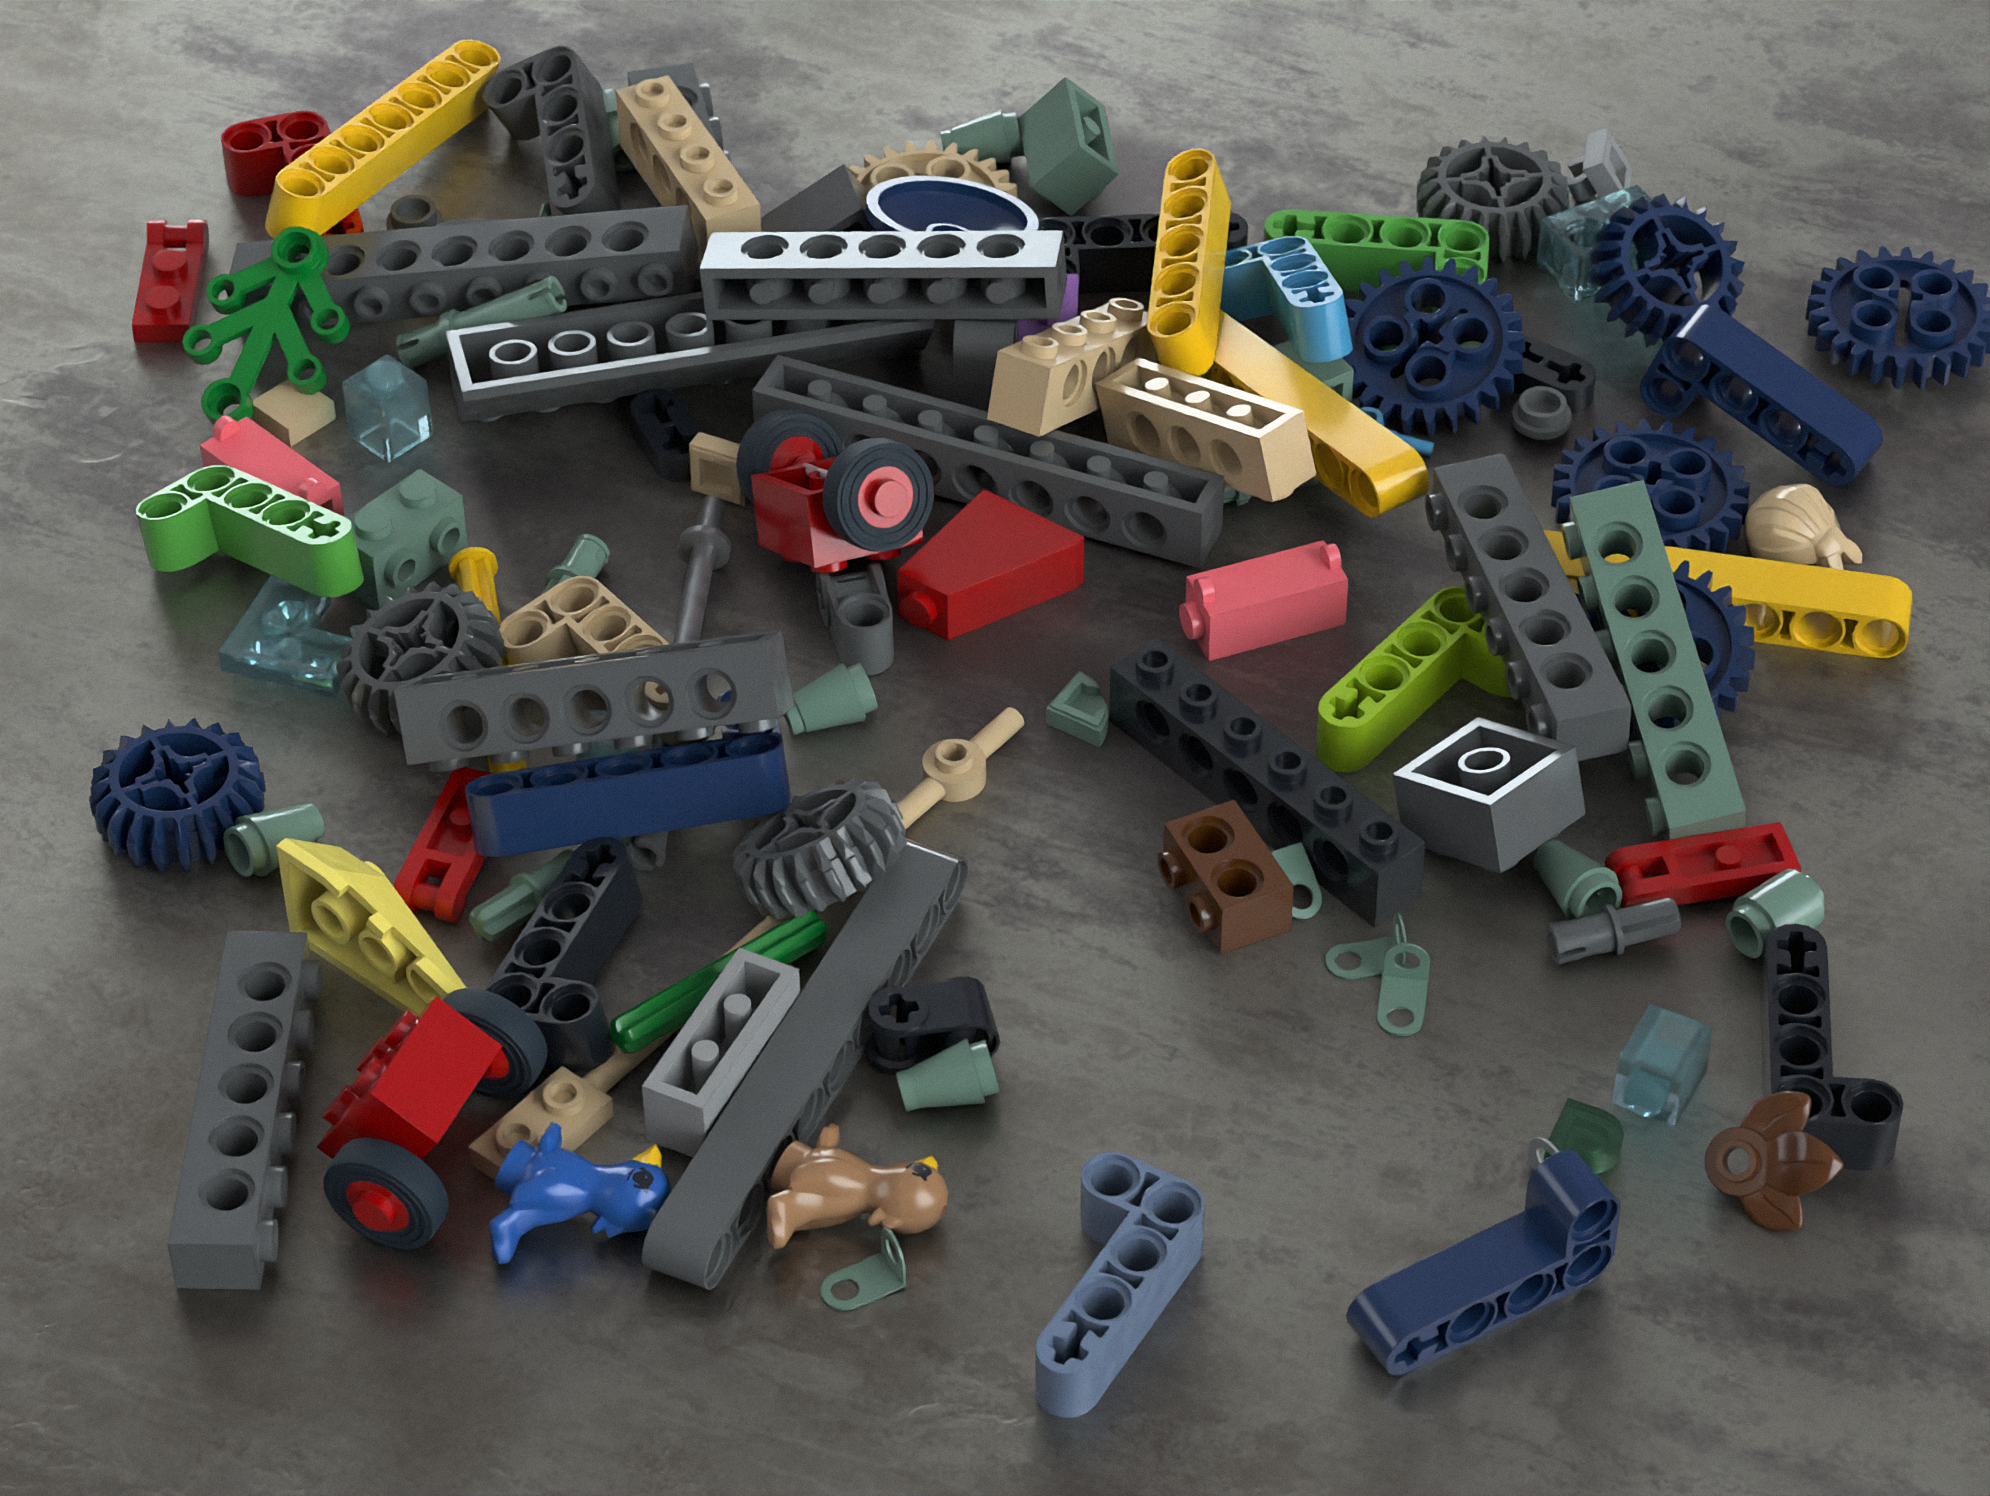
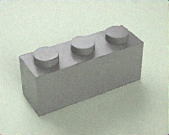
(716, 1050)

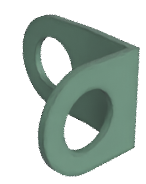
(1300, 872)
(1370, 953)
(1403, 989)
(874, 1276)

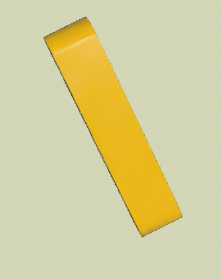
(1189, 263)

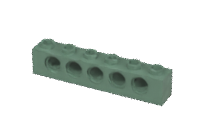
(1625, 524)

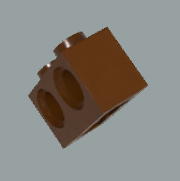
(1226, 877)

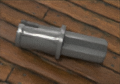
(1612, 930)

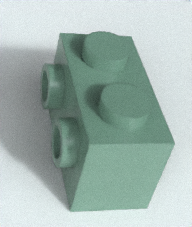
(1068, 147)
(407, 536)

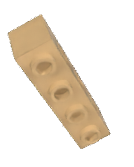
(683, 160)
(1054, 373)
(1207, 426)

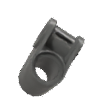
(858, 617)

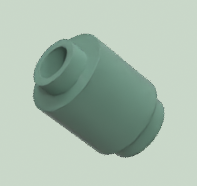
(1778, 901)

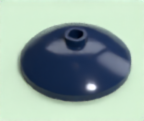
(945, 205)

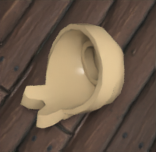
(1798, 528)

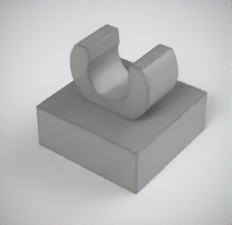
(1601, 169)

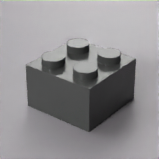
(1490, 794)

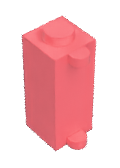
(264, 456)
(1265, 600)

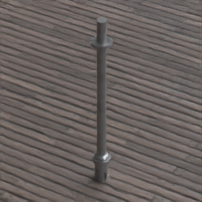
(703, 549)

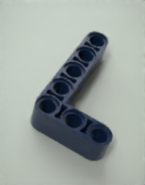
(630, 793)

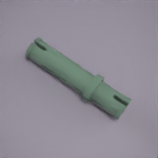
(528, 302)

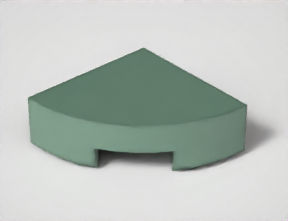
(1080, 710)

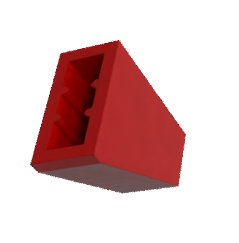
(988, 567)

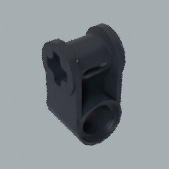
(928, 1021)

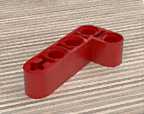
(264, 146)

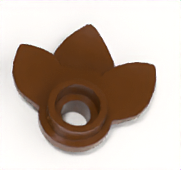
(1781, 1160)

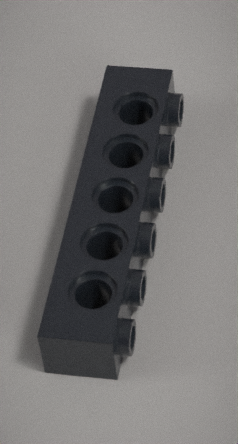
(1280, 787)

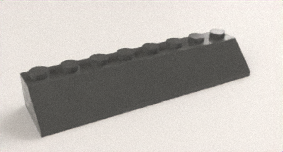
(643, 348)

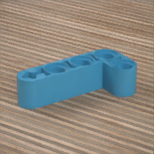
(1296, 287)

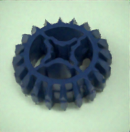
(1676, 247)
(175, 793)

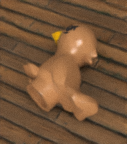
(834, 1186)

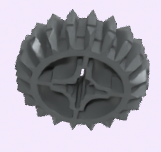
(1496, 187)
(411, 639)
(819, 848)

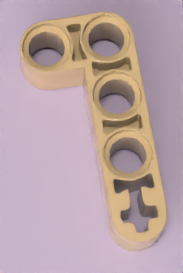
(581, 620)

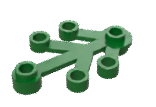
(267, 320)

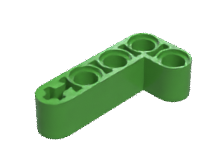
(1361, 244)
(253, 523)

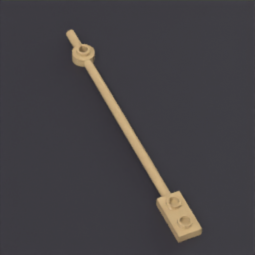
(951, 773)

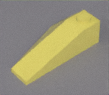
(362, 924)

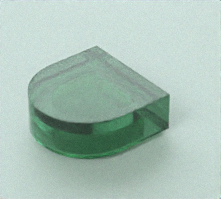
(1590, 1133)

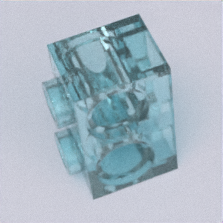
(1570, 236)

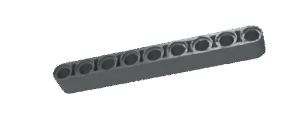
(802, 1067)

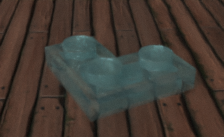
(280, 641)

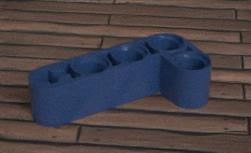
(1763, 392)
(1495, 1275)

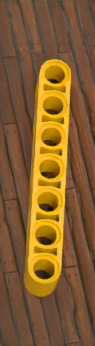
(383, 140)
(1348, 447)
(1795, 601)

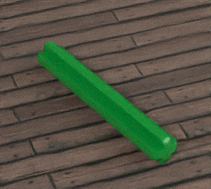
(678, 1002)

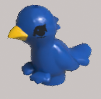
(557, 1185)

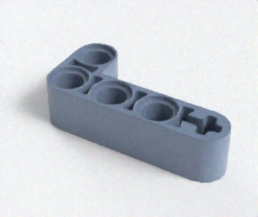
(1151, 1245)

